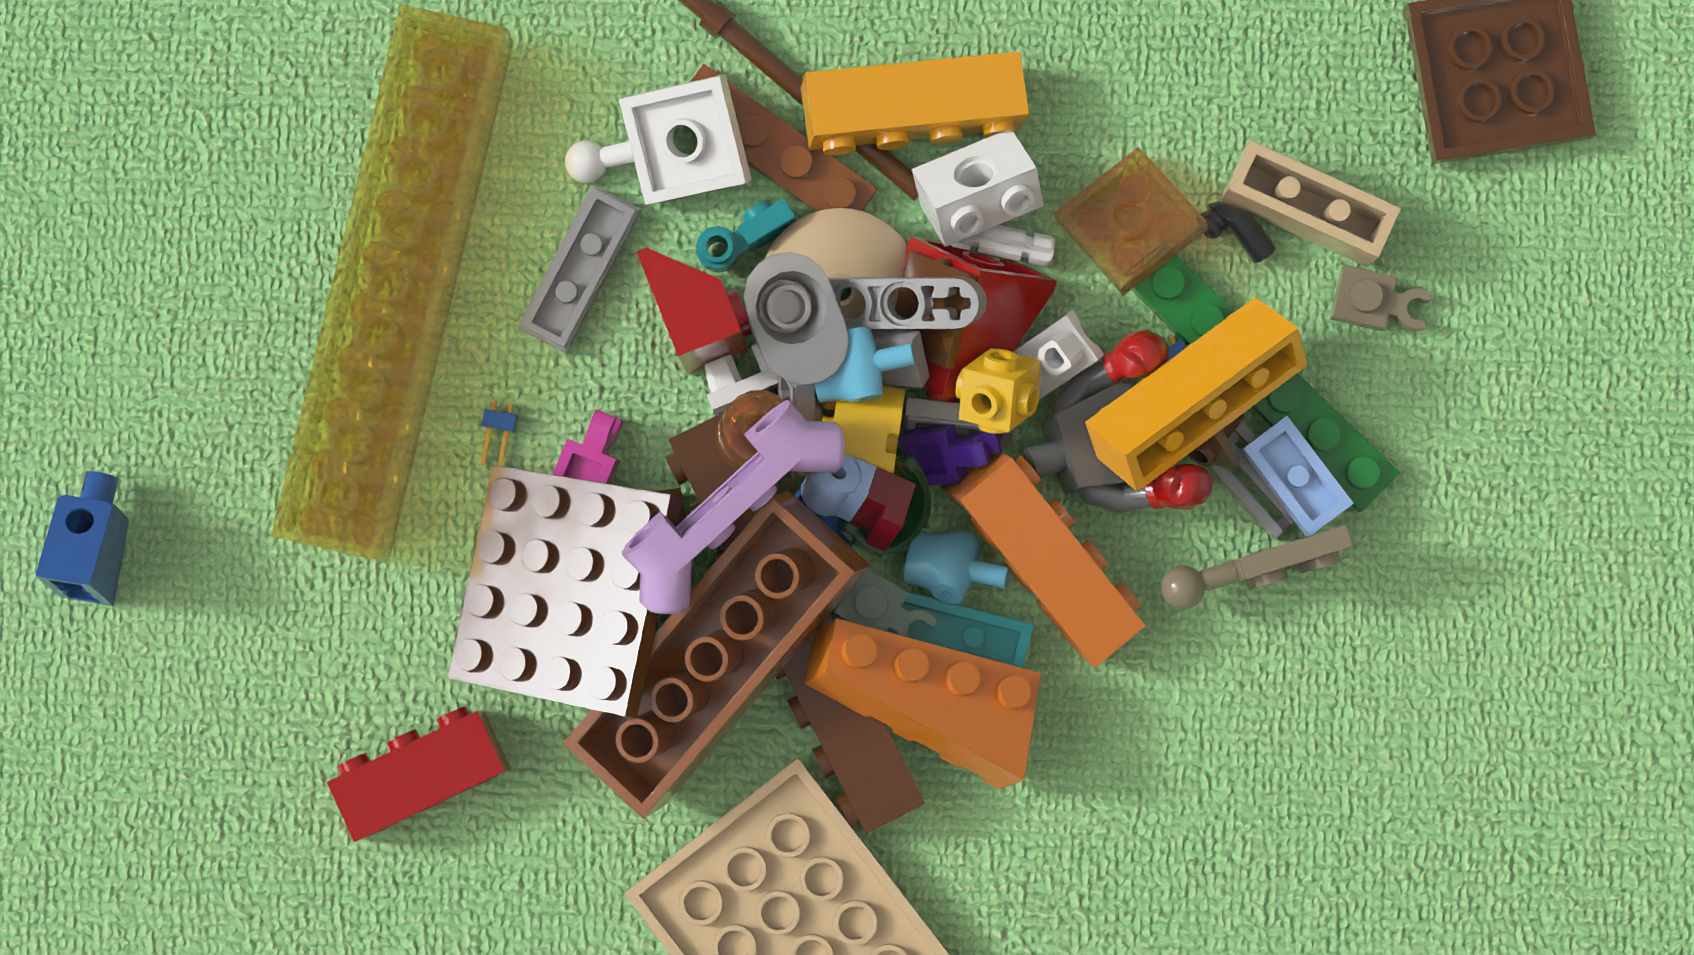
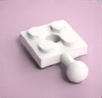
(660, 166)

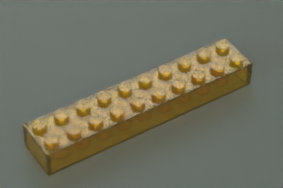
(393, 284)

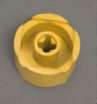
(870, 427)

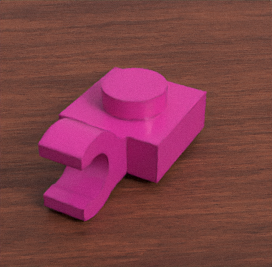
(589, 459)

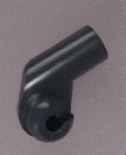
(1242, 225)

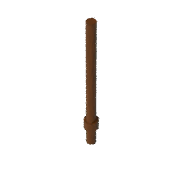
(720, 22)

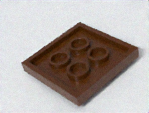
(1498, 75)

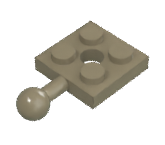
(1185, 586)

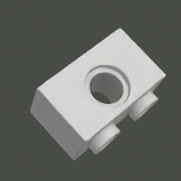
(978, 187)

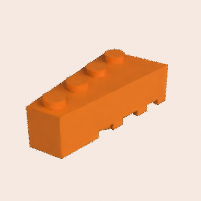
(1048, 556)
(946, 699)

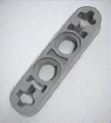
(880, 311)

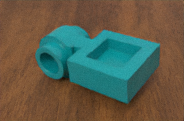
(761, 225)

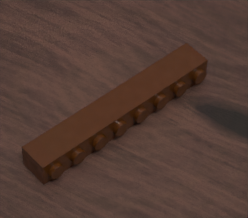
(851, 745)

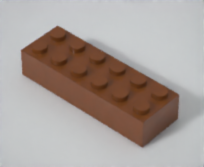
(721, 652)

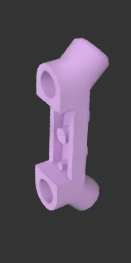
(666, 552)

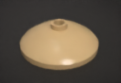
(846, 246)

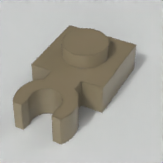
(1369, 298)

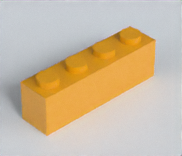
(914, 102)
(1196, 393)

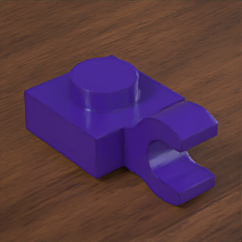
(946, 456)

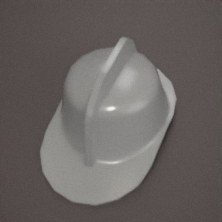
(795, 318)

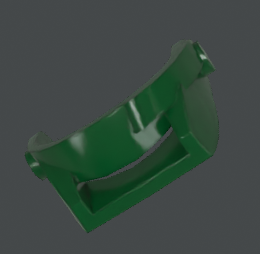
(916, 516)

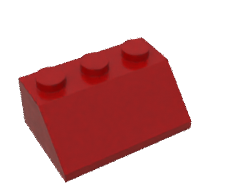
(696, 311)

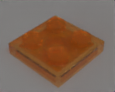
(1131, 221)

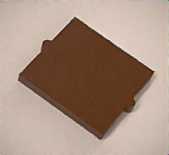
(938, 344)

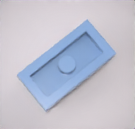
(1297, 476)

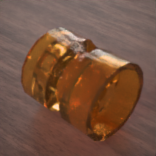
(737, 420)

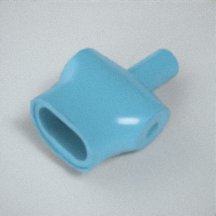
(861, 371)
(949, 564)

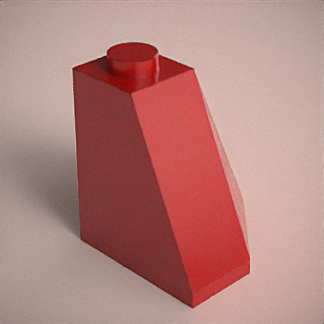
(1013, 302)

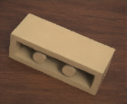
(1310, 204)

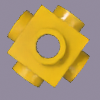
(998, 390)

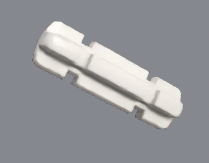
(1012, 245)

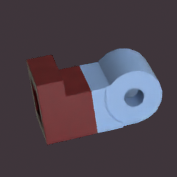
(862, 497)

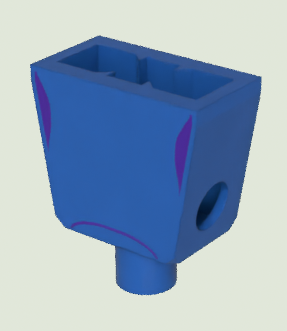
(85, 543)

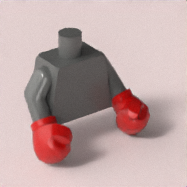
(1070, 448)

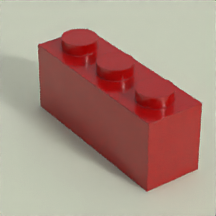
(417, 772)

